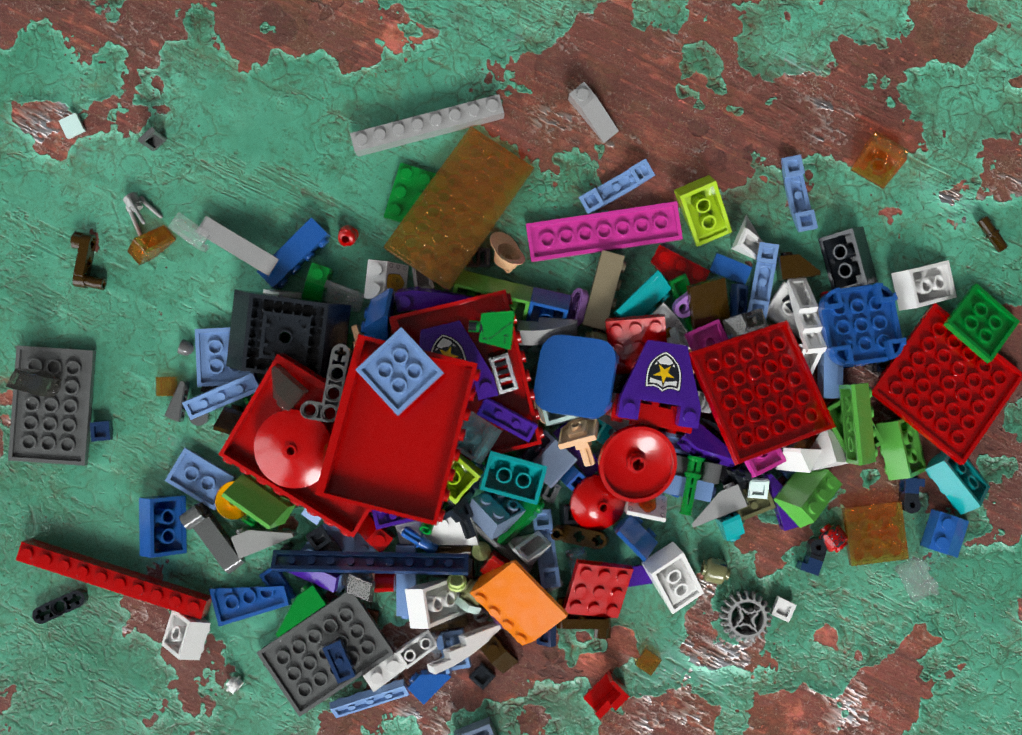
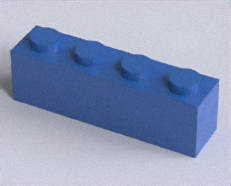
(295, 252)

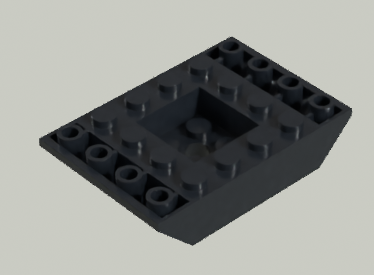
(262, 318)

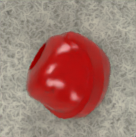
(347, 235)

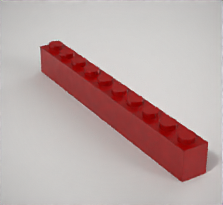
(114, 578)

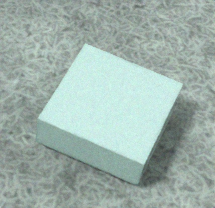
(72, 125)
(758, 488)
(466, 606)

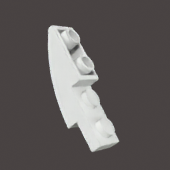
(402, 659)

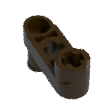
(86, 248)
(568, 536)
(601, 625)

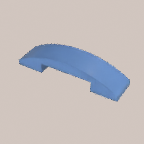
(617, 187)
(797, 194)
(763, 277)
(548, 561)

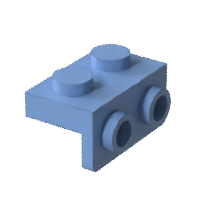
(448, 639)

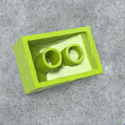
(703, 210)

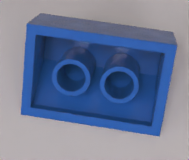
(160, 526)

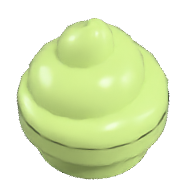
(481, 551)
(456, 582)

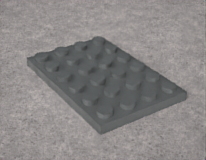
(56, 426)
(298, 657)

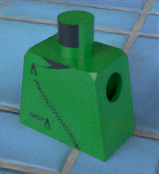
(495, 328)

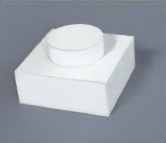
(783, 609)

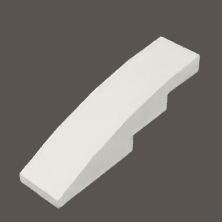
(805, 315)
(469, 644)

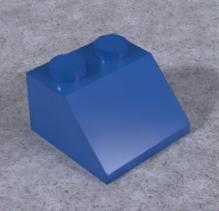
(548, 304)
(377, 316)
(944, 533)
(635, 536)

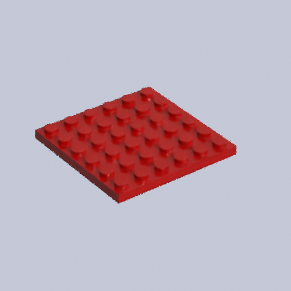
(945, 387)
(760, 391)

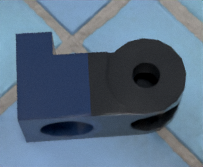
(910, 493)
(814, 556)

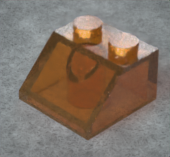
(880, 160)

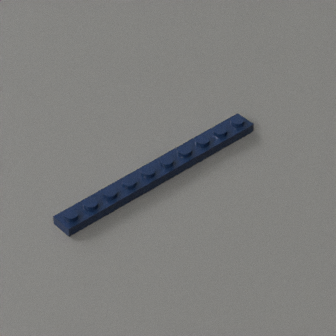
(370, 562)

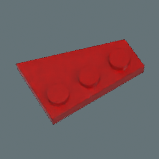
(674, 265)

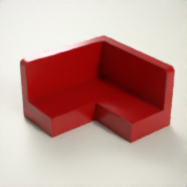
(606, 694)

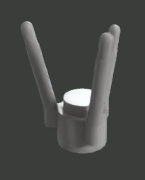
(134, 204)

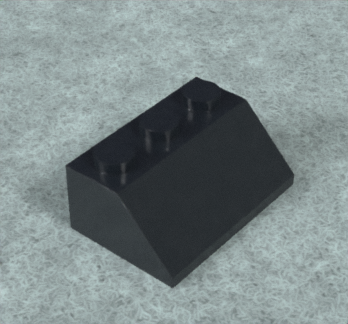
(848, 259)

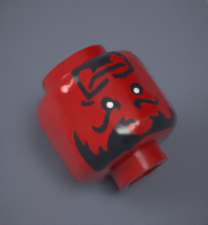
(834, 537)

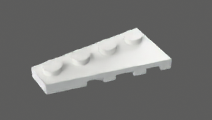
(443, 534)

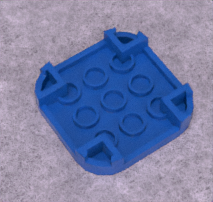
(861, 325)
(576, 376)

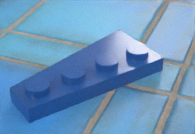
(244, 602)

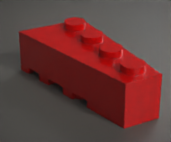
(652, 414)

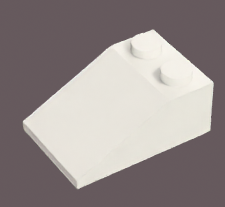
(924, 285)
(673, 577)
(431, 604)

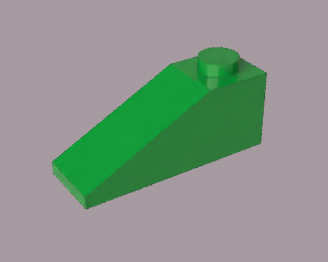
(315, 282)
(530, 514)
(305, 604)

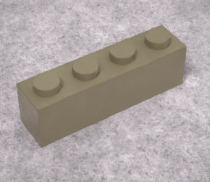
(603, 290)

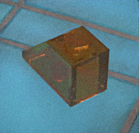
(150, 244)

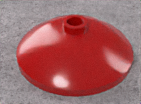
(586, 504)

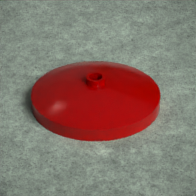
(305, 436)
(647, 476)

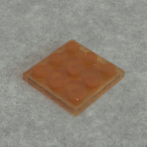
(875, 533)

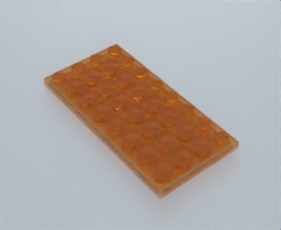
(459, 208)

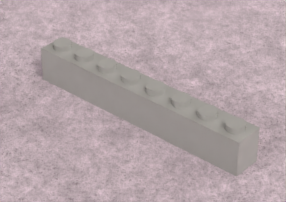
(427, 125)

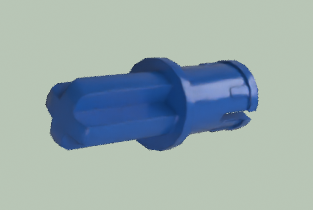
(419, 540)

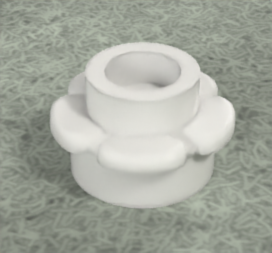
(234, 684)

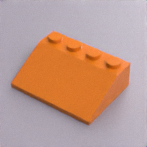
(518, 602)

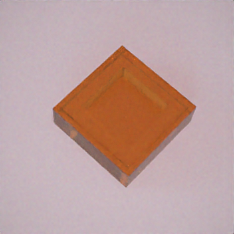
(166, 386)
(648, 661)

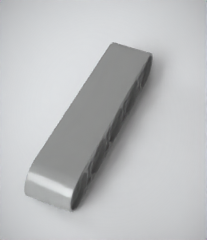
(239, 246)

